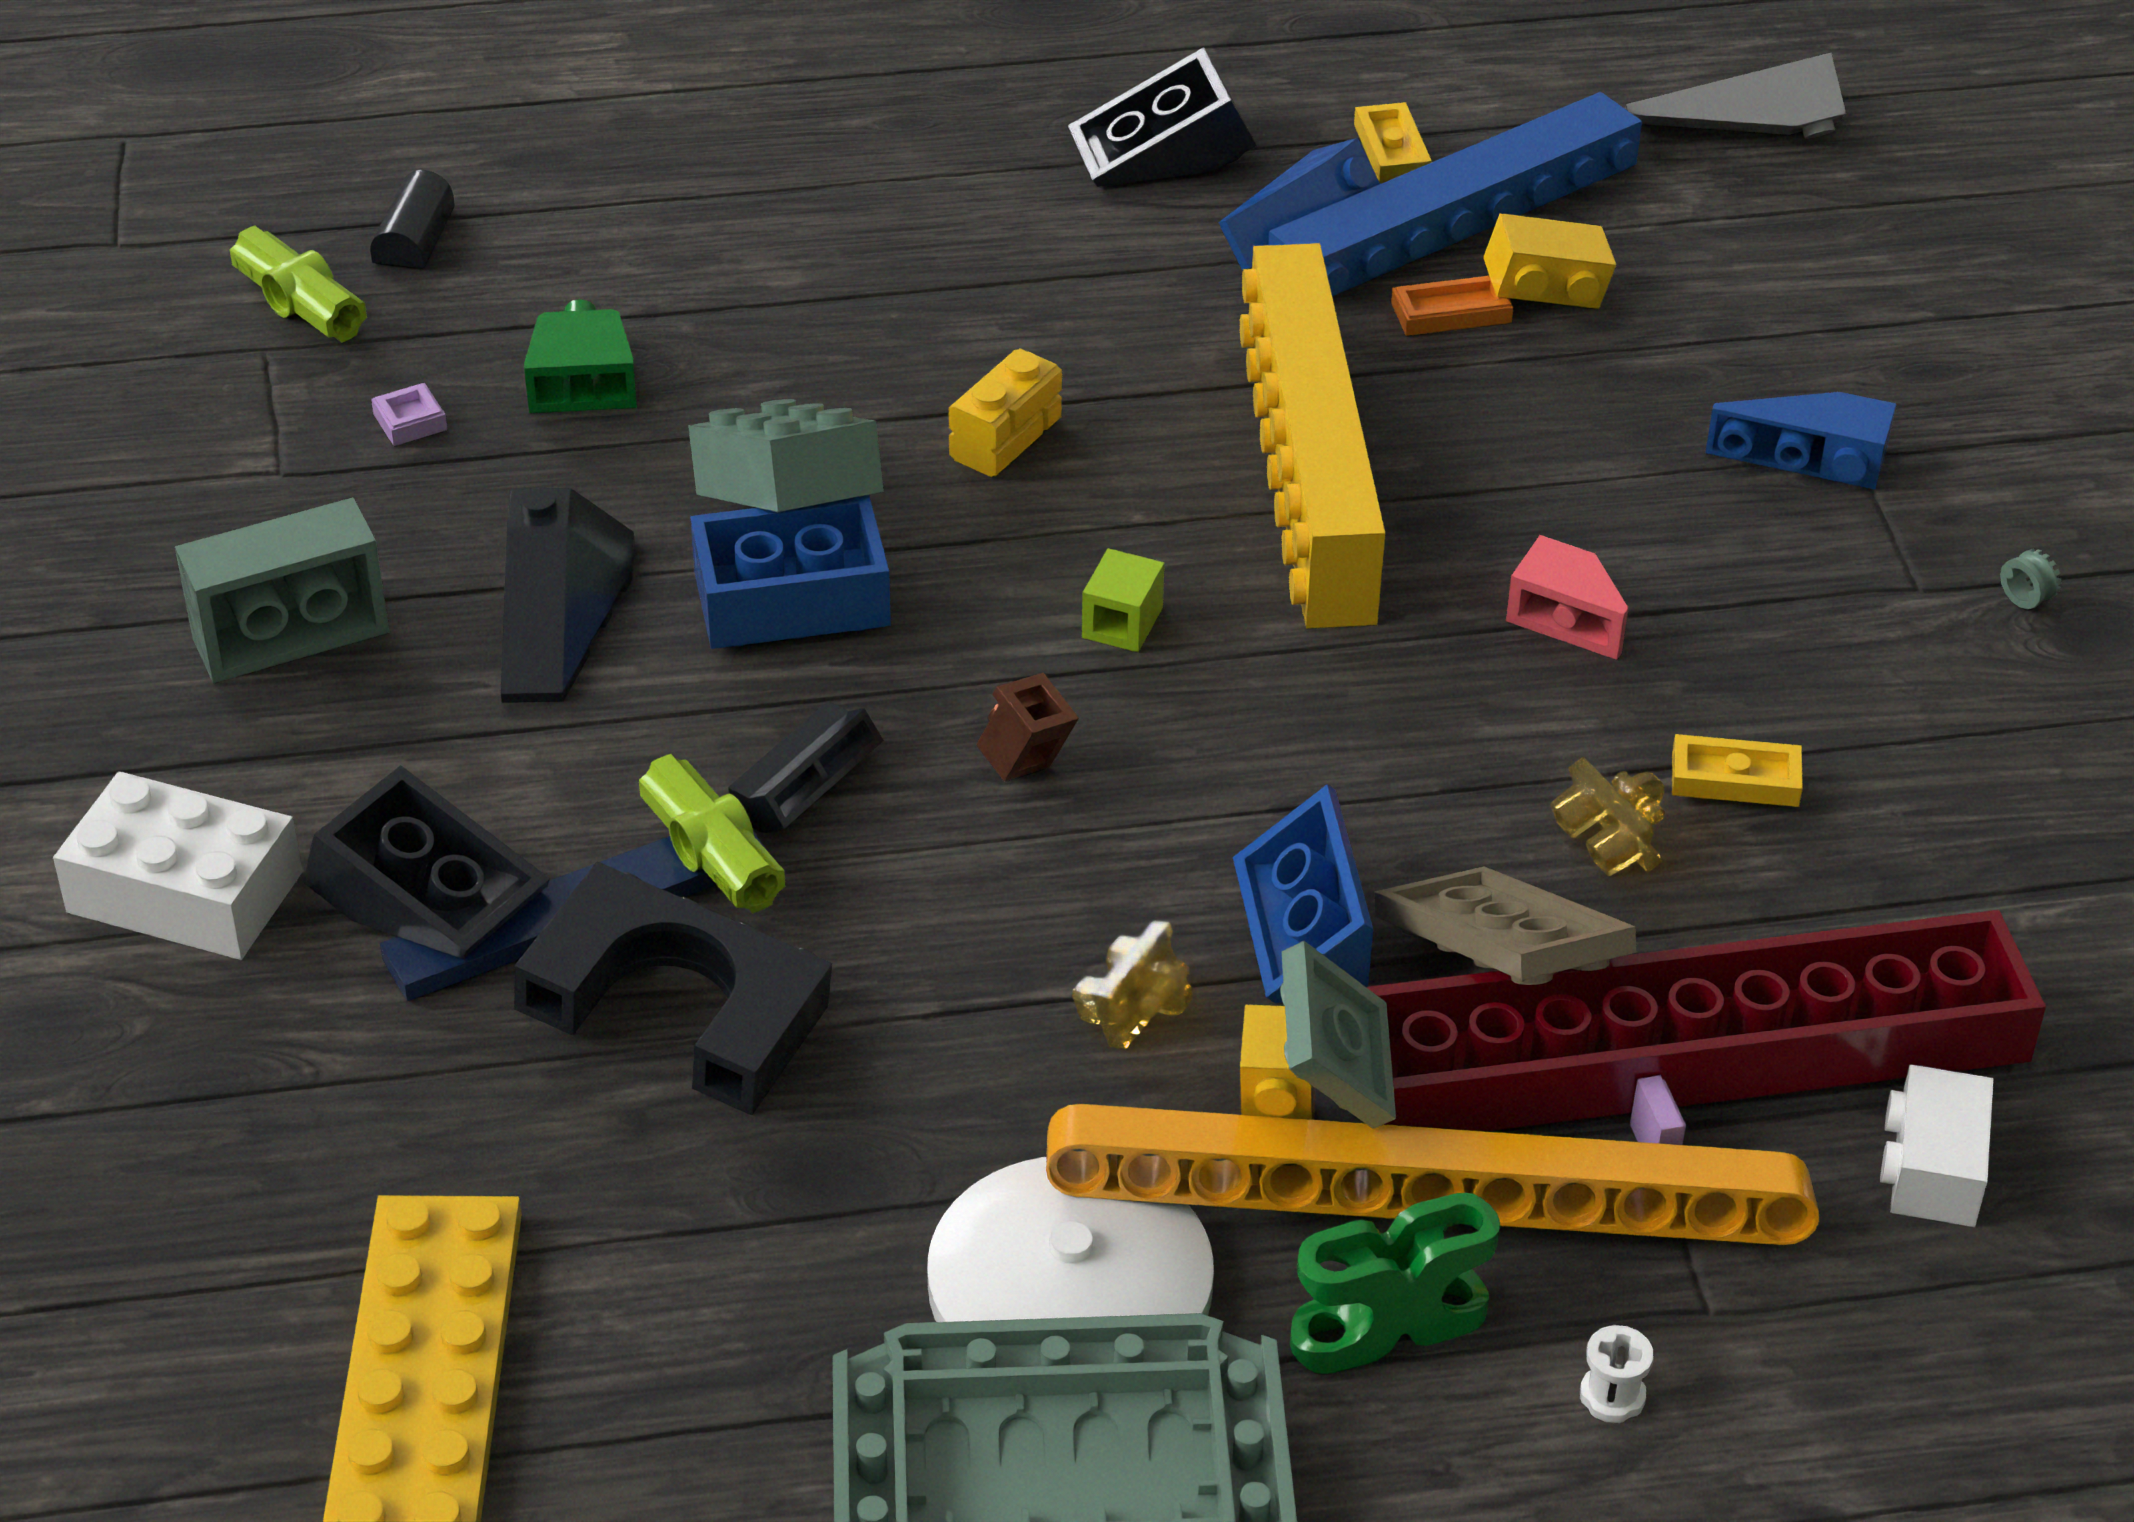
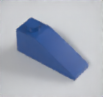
(1306, 187)

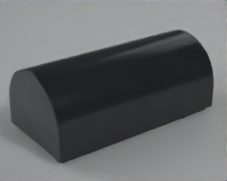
(413, 221)

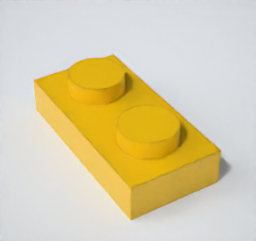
(1390, 139)
(1737, 770)

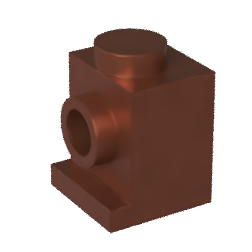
(1026, 727)

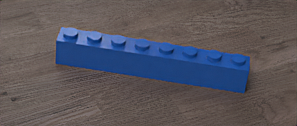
(1468, 191)

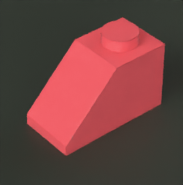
(1568, 598)

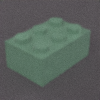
(785, 456)
(283, 589)

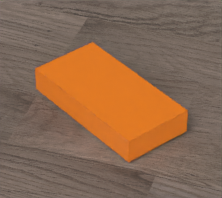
(1449, 305)

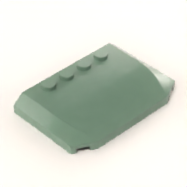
(1062, 1423)

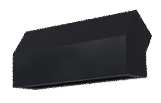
(805, 766)

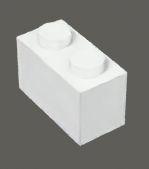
(1939, 1145)

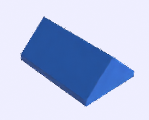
(1306, 888)

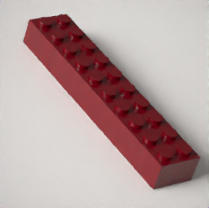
(1712, 1023)

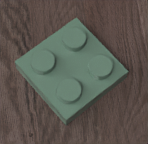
(1337, 1035)

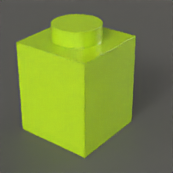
(1122, 600)

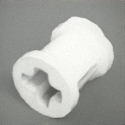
(1630, 1389)

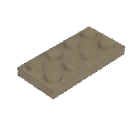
(1506, 924)

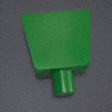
(579, 361)

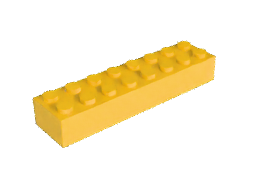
(1313, 437)

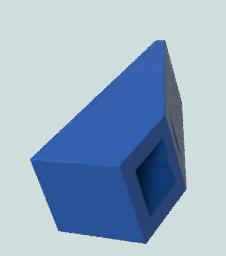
(1811, 435)

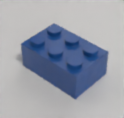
(790, 572)

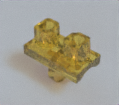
(1620, 812)
(1140, 983)

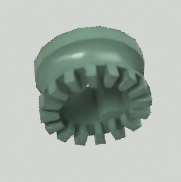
(2041, 575)

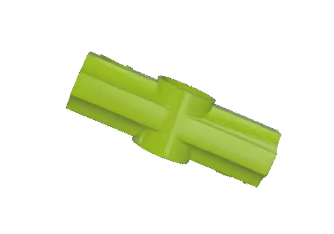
(298, 284)
(712, 833)

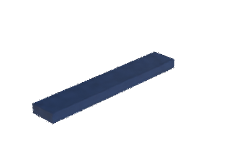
(425, 970)

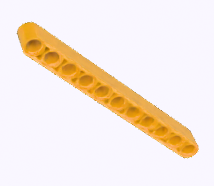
(1396, 1163)

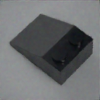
(1164, 127)
(419, 868)

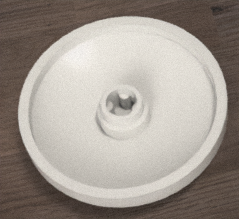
(1035, 1253)

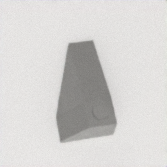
(1771, 100)

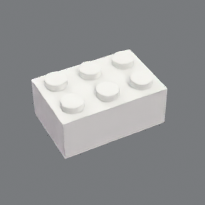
(178, 865)

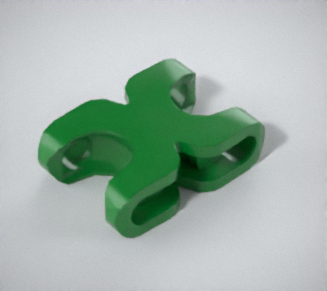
(1393, 1282)

